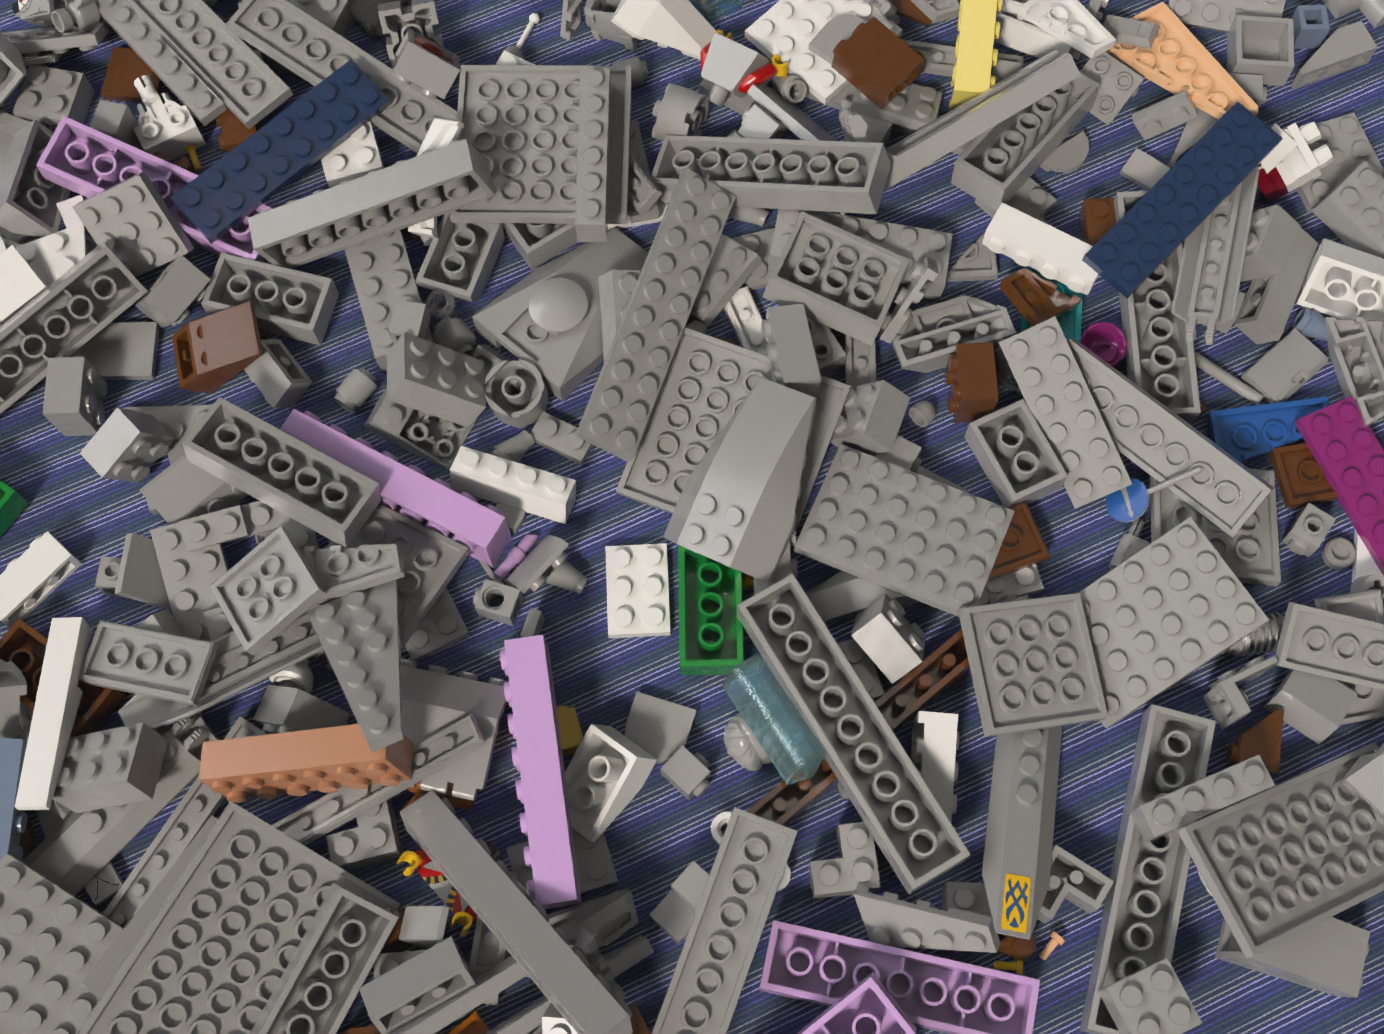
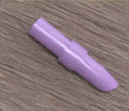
(515, 556)

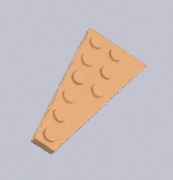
(1182, 64)

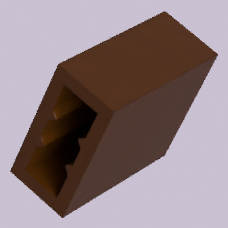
(877, 62)

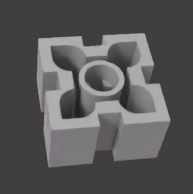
(396, 19)

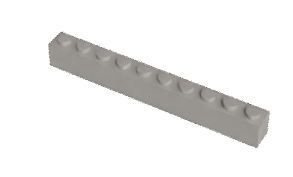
(514, 920)

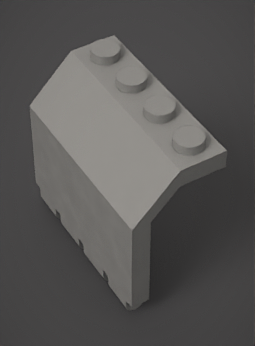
(437, 700)

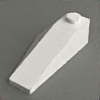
(665, 22)

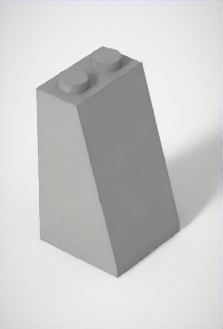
(1321, 957)

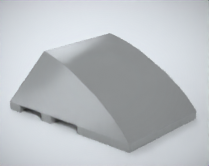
(1358, 361)

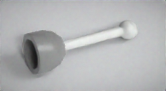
(534, 18)

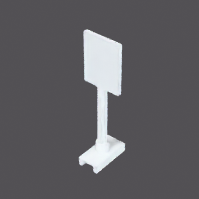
(17, 282)

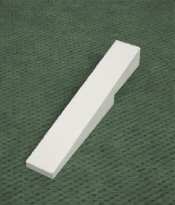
(53, 712)

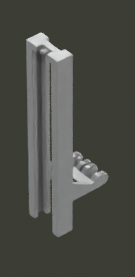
(969, 118)
(490, 983)

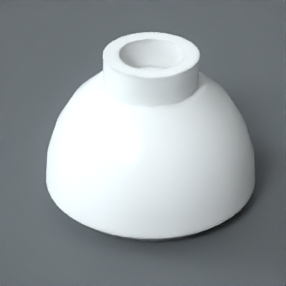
(295, 676)

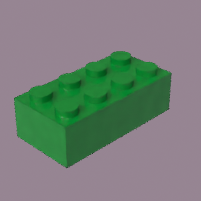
(708, 615)

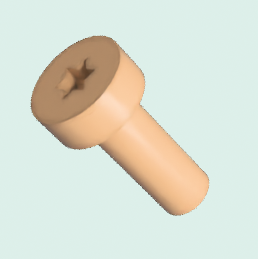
(1056, 939)

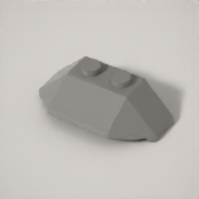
(935, 330)

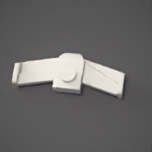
(439, 135)

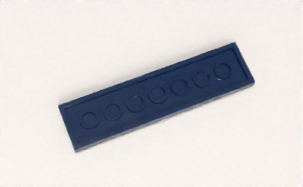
(280, 151)
(1182, 200)

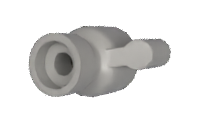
(78, 13)

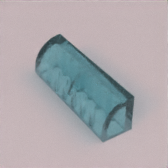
(774, 720)

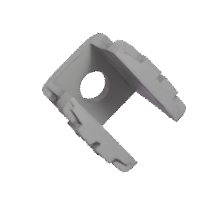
(598, 17)

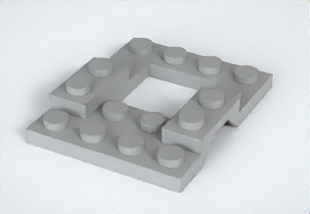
(194, 559)

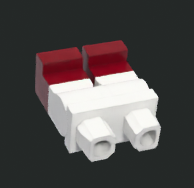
(1297, 166)

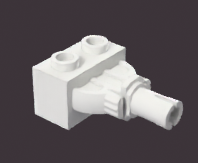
(164, 126)

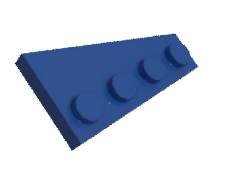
(1260, 428)

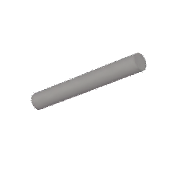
(1227, 379)

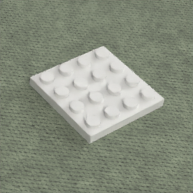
(791, 27)

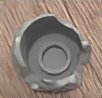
(743, 744)

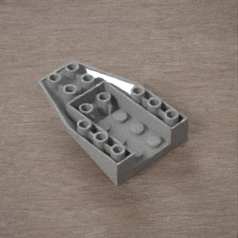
(574, 354)

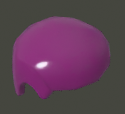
(1106, 342)

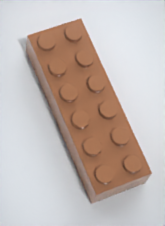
(301, 763)

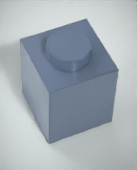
(1310, 26)

